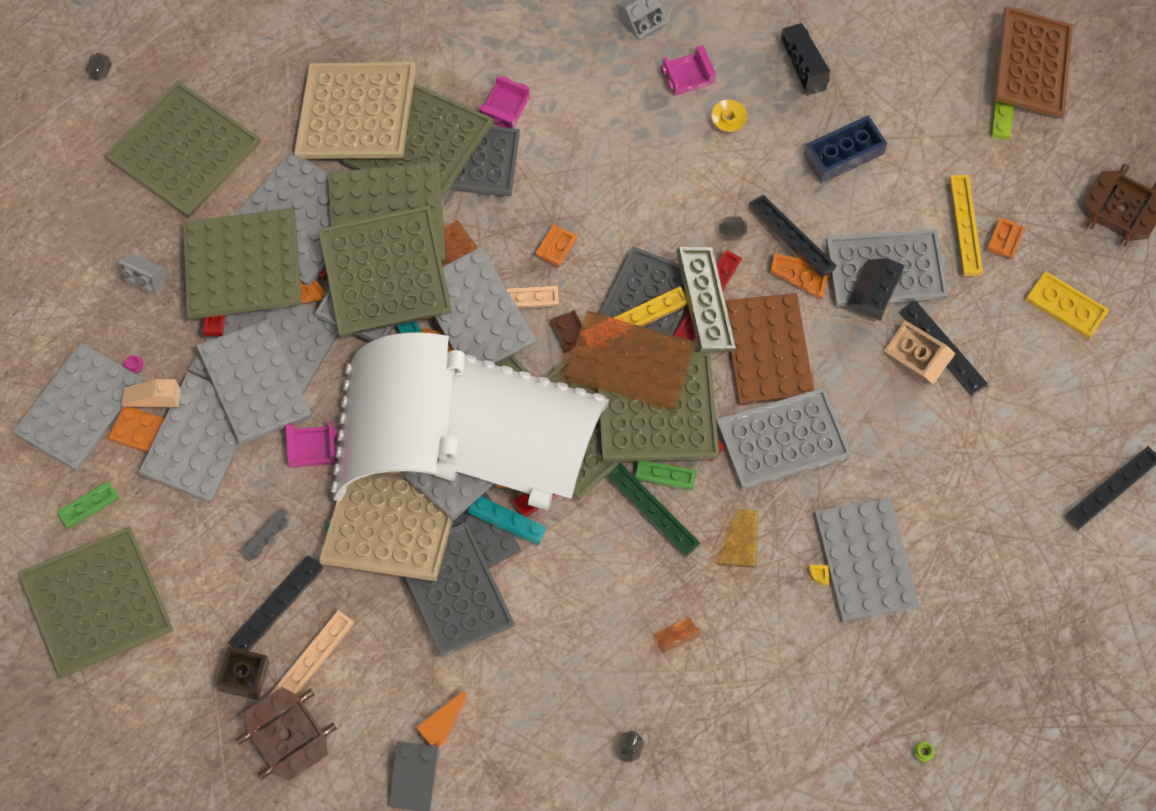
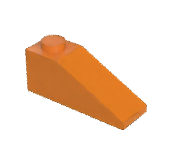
(439, 726)

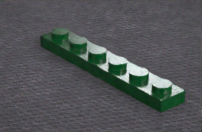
(653, 510)

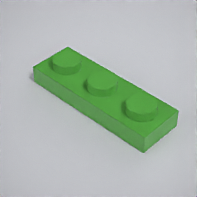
(665, 475)
(88, 505)

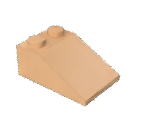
(919, 352)

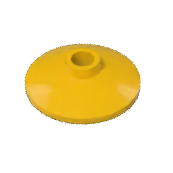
(729, 109)

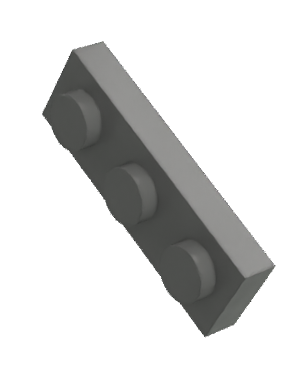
(266, 535)

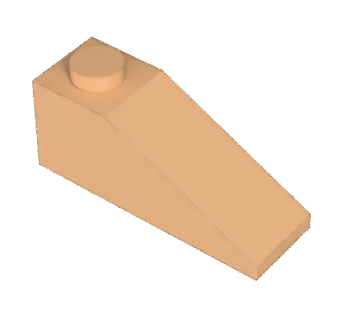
(152, 394)

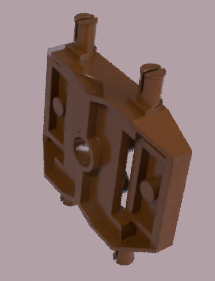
(1127, 193)
(302, 729)

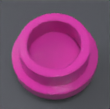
(134, 363)

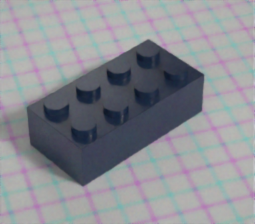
(845, 149)

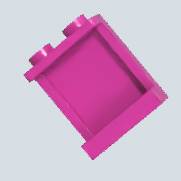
(689, 72)
(506, 102)
(311, 446)

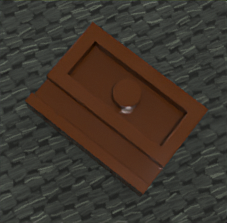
(567, 330)

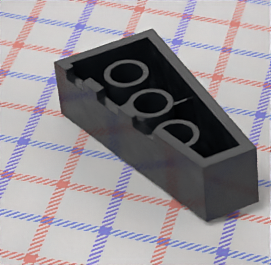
(806, 59)

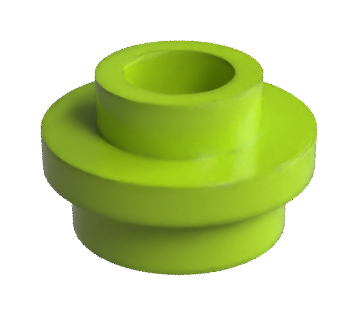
(926, 746)

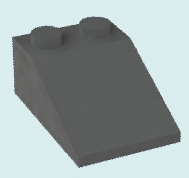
(413, 776)

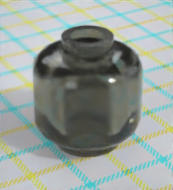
(98, 66)
(733, 228)
(629, 746)

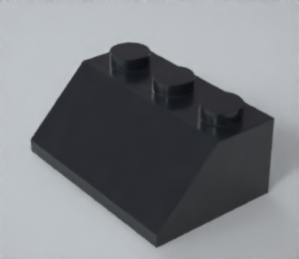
(875, 287)

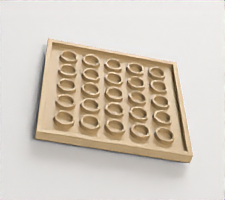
(355, 110)
(387, 529)

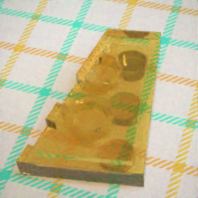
(741, 544)

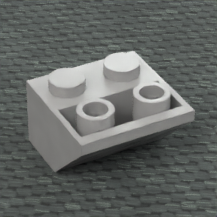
(641, 16)
(143, 273)

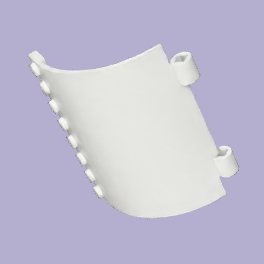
(396, 408)
(519, 430)

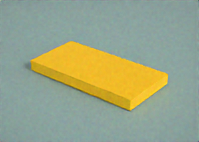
(1067, 305)

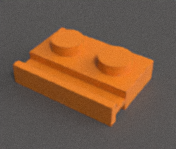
(1006, 238)
(556, 245)

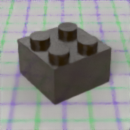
(242, 673)

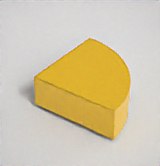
(819, 574)

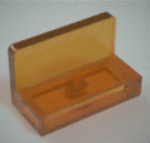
(677, 635)

